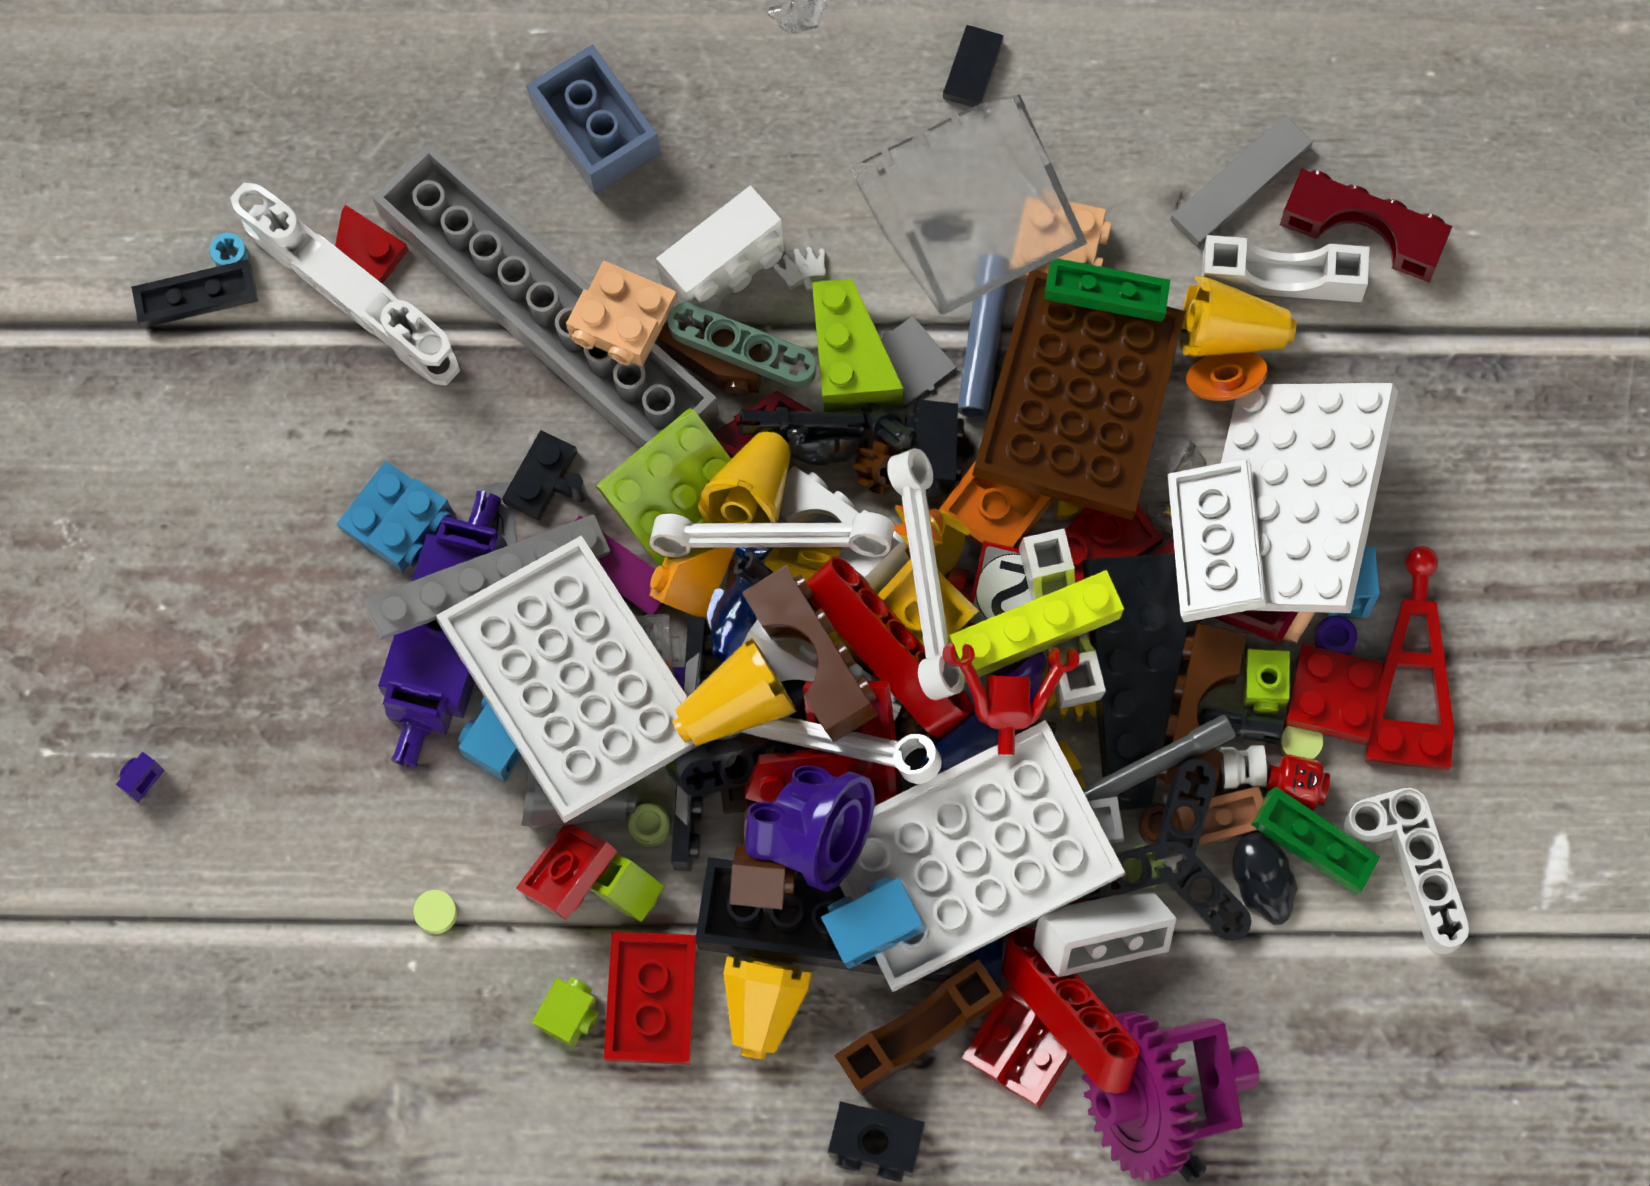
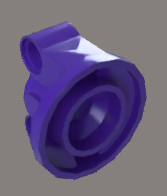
(814, 825)

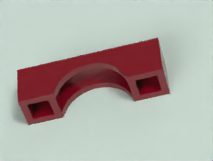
(1411, 237)

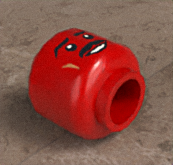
(1300, 779)

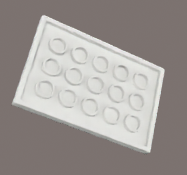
(1314, 484)
(570, 677)
(984, 851)

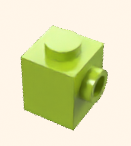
(1266, 680)
(628, 888)
(567, 1011)

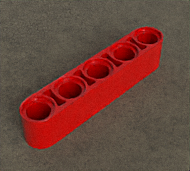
(883, 643)
(1072, 1014)

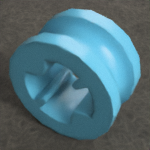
(223, 241)

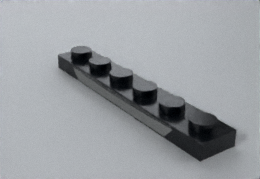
(687, 808)

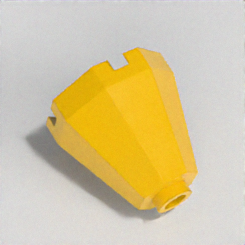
(763, 1002)

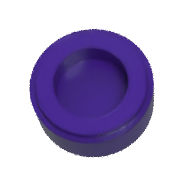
(1336, 635)

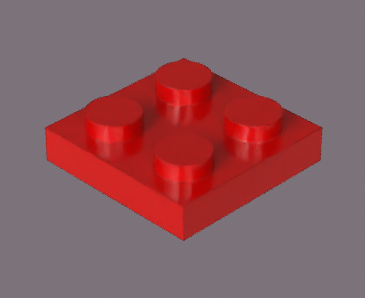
(1334, 694)
(566, 870)

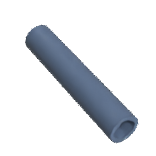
(981, 353)

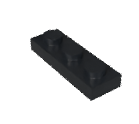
(194, 293)

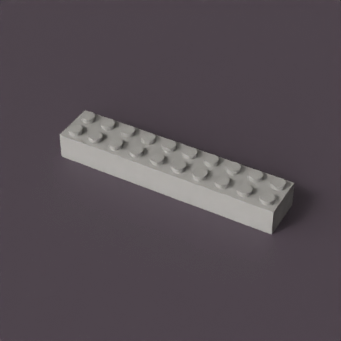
(531, 295)

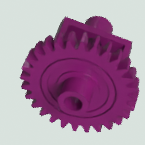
(1150, 1121)

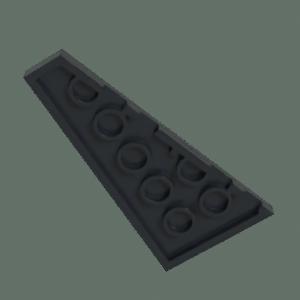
(1137, 664)

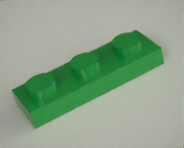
(1107, 289)
(1315, 840)

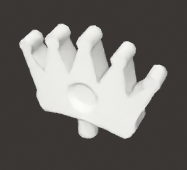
(802, 270)

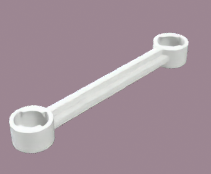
(910, 476)
(867, 535)
(853, 745)

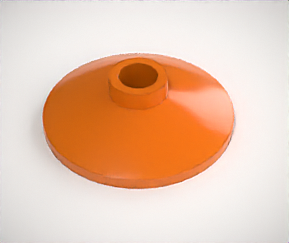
(1226, 376)

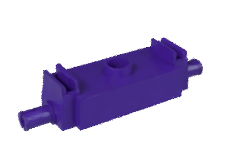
(423, 659)

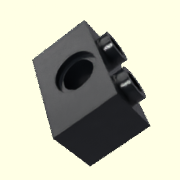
(857, 1122)

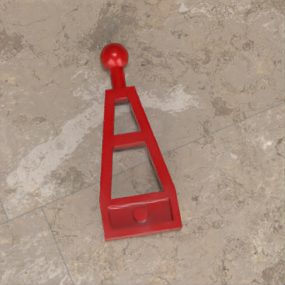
(1406, 741)

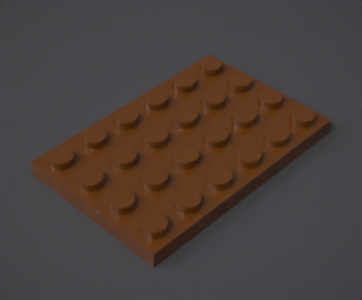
(1078, 402)

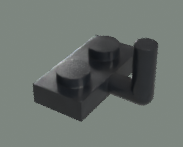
(543, 475)

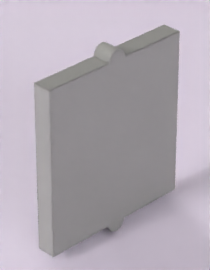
(916, 359)

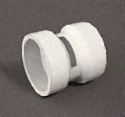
(1233, 767)

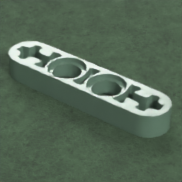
(744, 340)

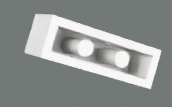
(1104, 932)

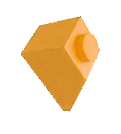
(691, 579)

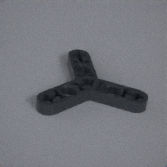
(1190, 866)

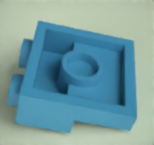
(394, 516)

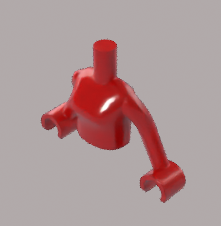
(1007, 698)

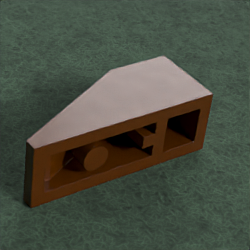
(714, 370)

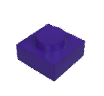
(139, 776)

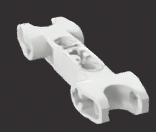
(346, 284)

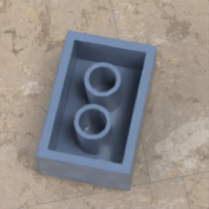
(593, 119)

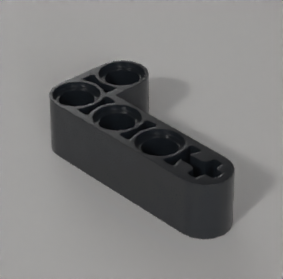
(704, 770)

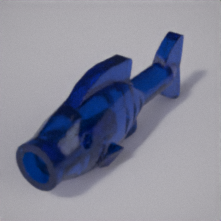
(730, 613)

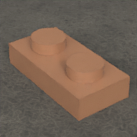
(1227, 816)

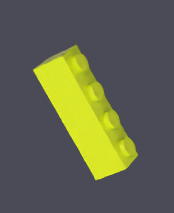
(1040, 624)

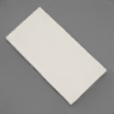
(1216, 540)

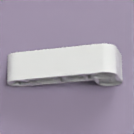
(1416, 871)

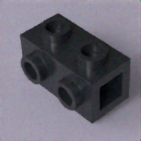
(936, 435)

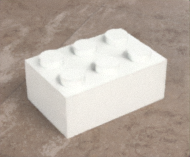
(723, 252)

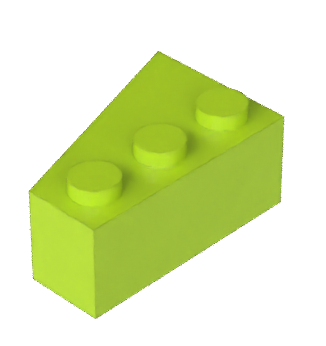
(850, 351)

